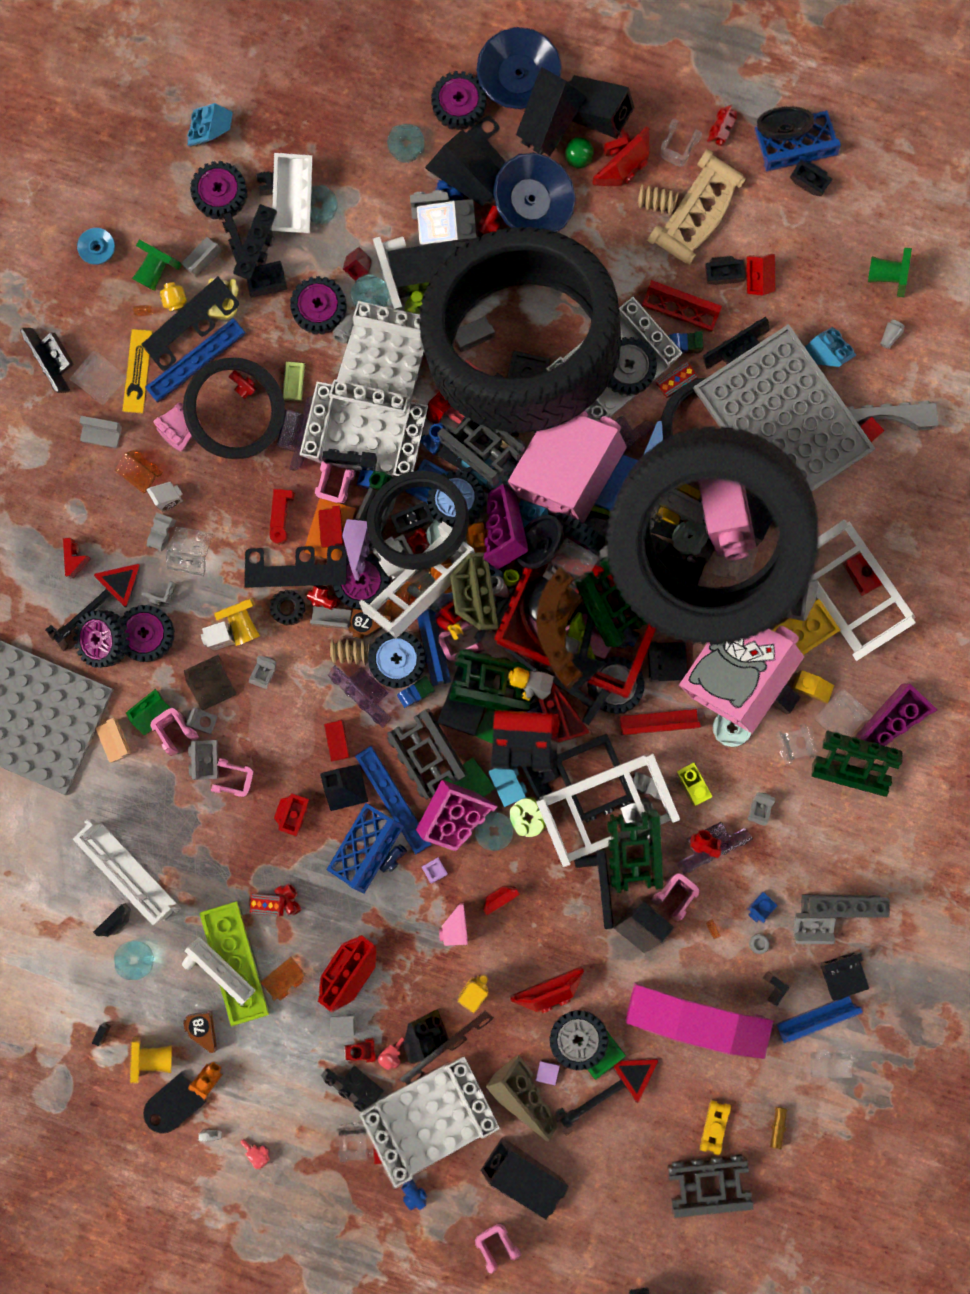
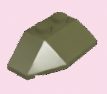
(474, 592)

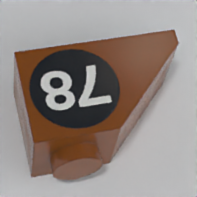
(363, 625)
(202, 1030)

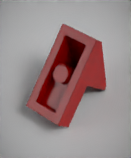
(73, 563)

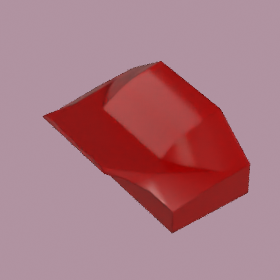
(291, 813)
(499, 898)

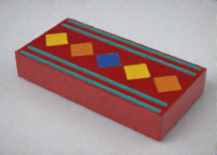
(676, 379)
(267, 904)

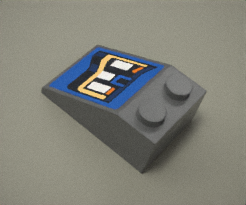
(446, 222)

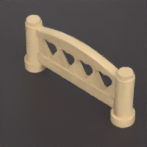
(713, 172)

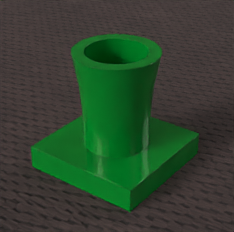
(153, 266)
(891, 271)

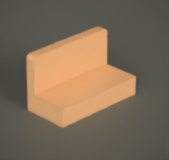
(113, 740)

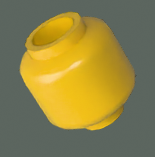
(173, 297)

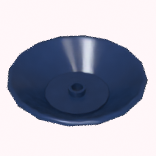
(514, 52)
(544, 182)

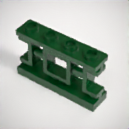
(600, 608)
(487, 696)
(852, 775)
(650, 849)

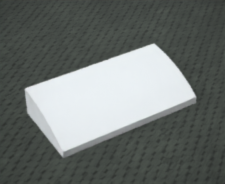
(292, 192)

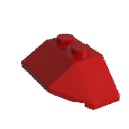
(625, 163)
(347, 973)
(550, 992)

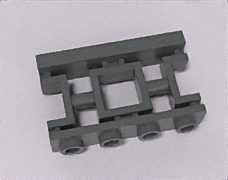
(476, 458)
(413, 763)
(846, 906)
(714, 1202)

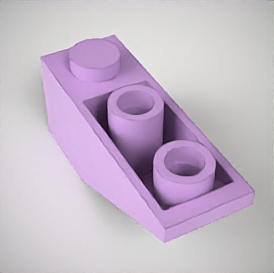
(357, 545)

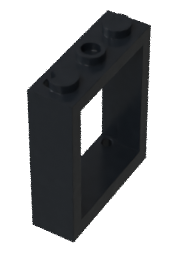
(608, 807)

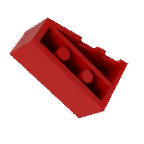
(570, 723)

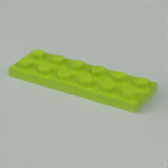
(229, 939)

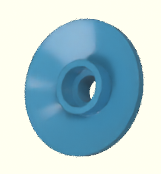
(92, 238)

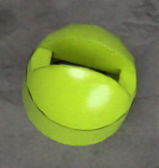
(513, 577)

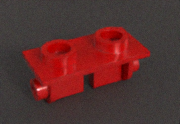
(725, 118)

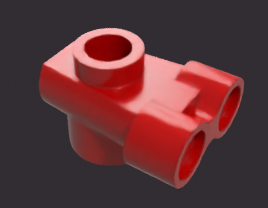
(489, 224)
(245, 386)
(418, 541)
(319, 597)
(705, 843)
(290, 893)
(365, 1051)

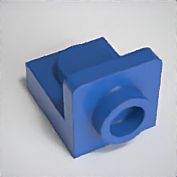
(761, 908)

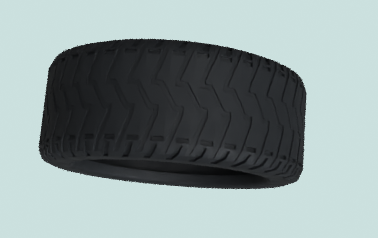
(509, 260)

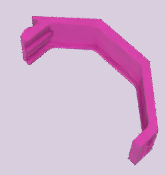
(698, 1023)

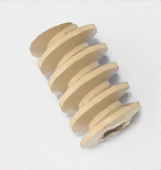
(657, 199)
(349, 651)

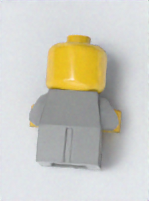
(532, 682)

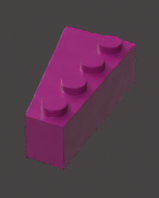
(505, 528)
(896, 715)

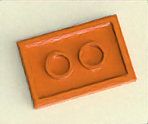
(314, 533)

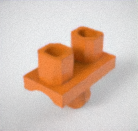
(476, 537)
(206, 1080)

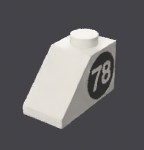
(165, 495)

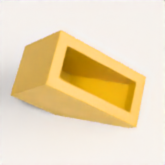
(812, 686)

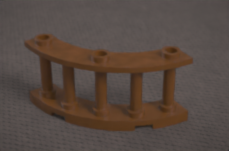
(553, 613)

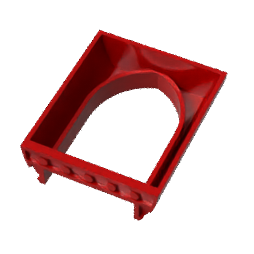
(518, 637)

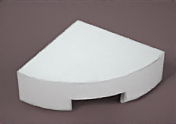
(209, 1135)

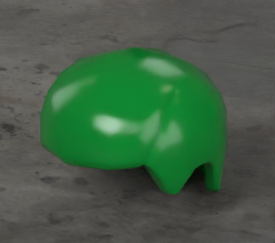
(579, 152)

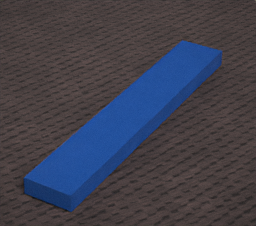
(195, 360)
(391, 797)

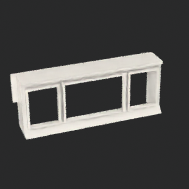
(413, 611)
(129, 869)

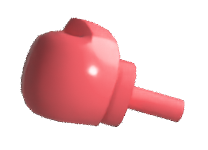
(389, 1057)
(257, 1155)

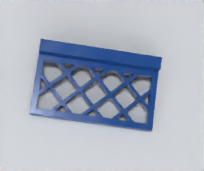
(806, 153)
(433, 651)
(374, 854)
(817, 1019)

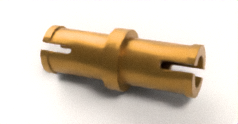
(778, 1127)

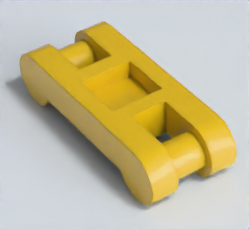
(715, 1127)

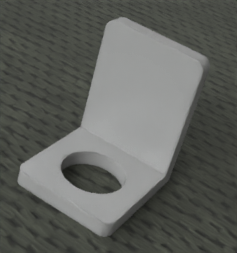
(167, 598)
(194, 717)

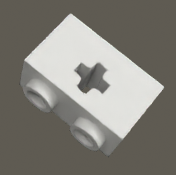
(217, 636)

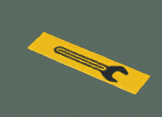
(136, 372)

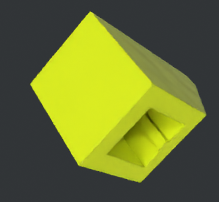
(694, 784)

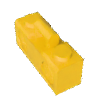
(474, 992)

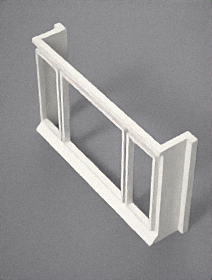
(846, 630)
(567, 792)

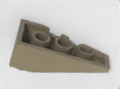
(517, 1093)

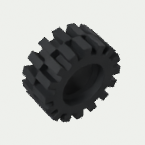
(279, 599)

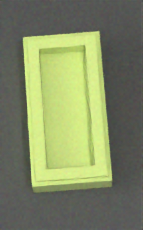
(293, 381)

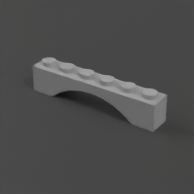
(917, 417)

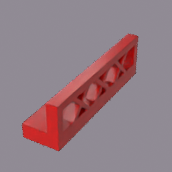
(684, 299)
(659, 722)

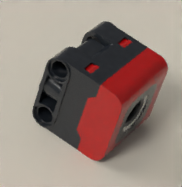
(525, 740)

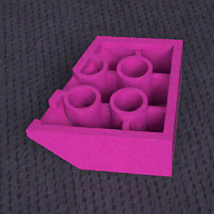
(453, 815)

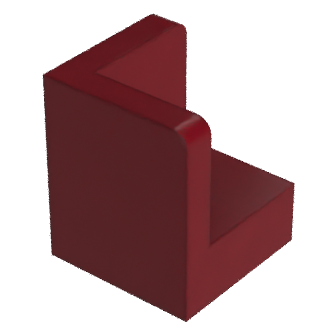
(357, 264)

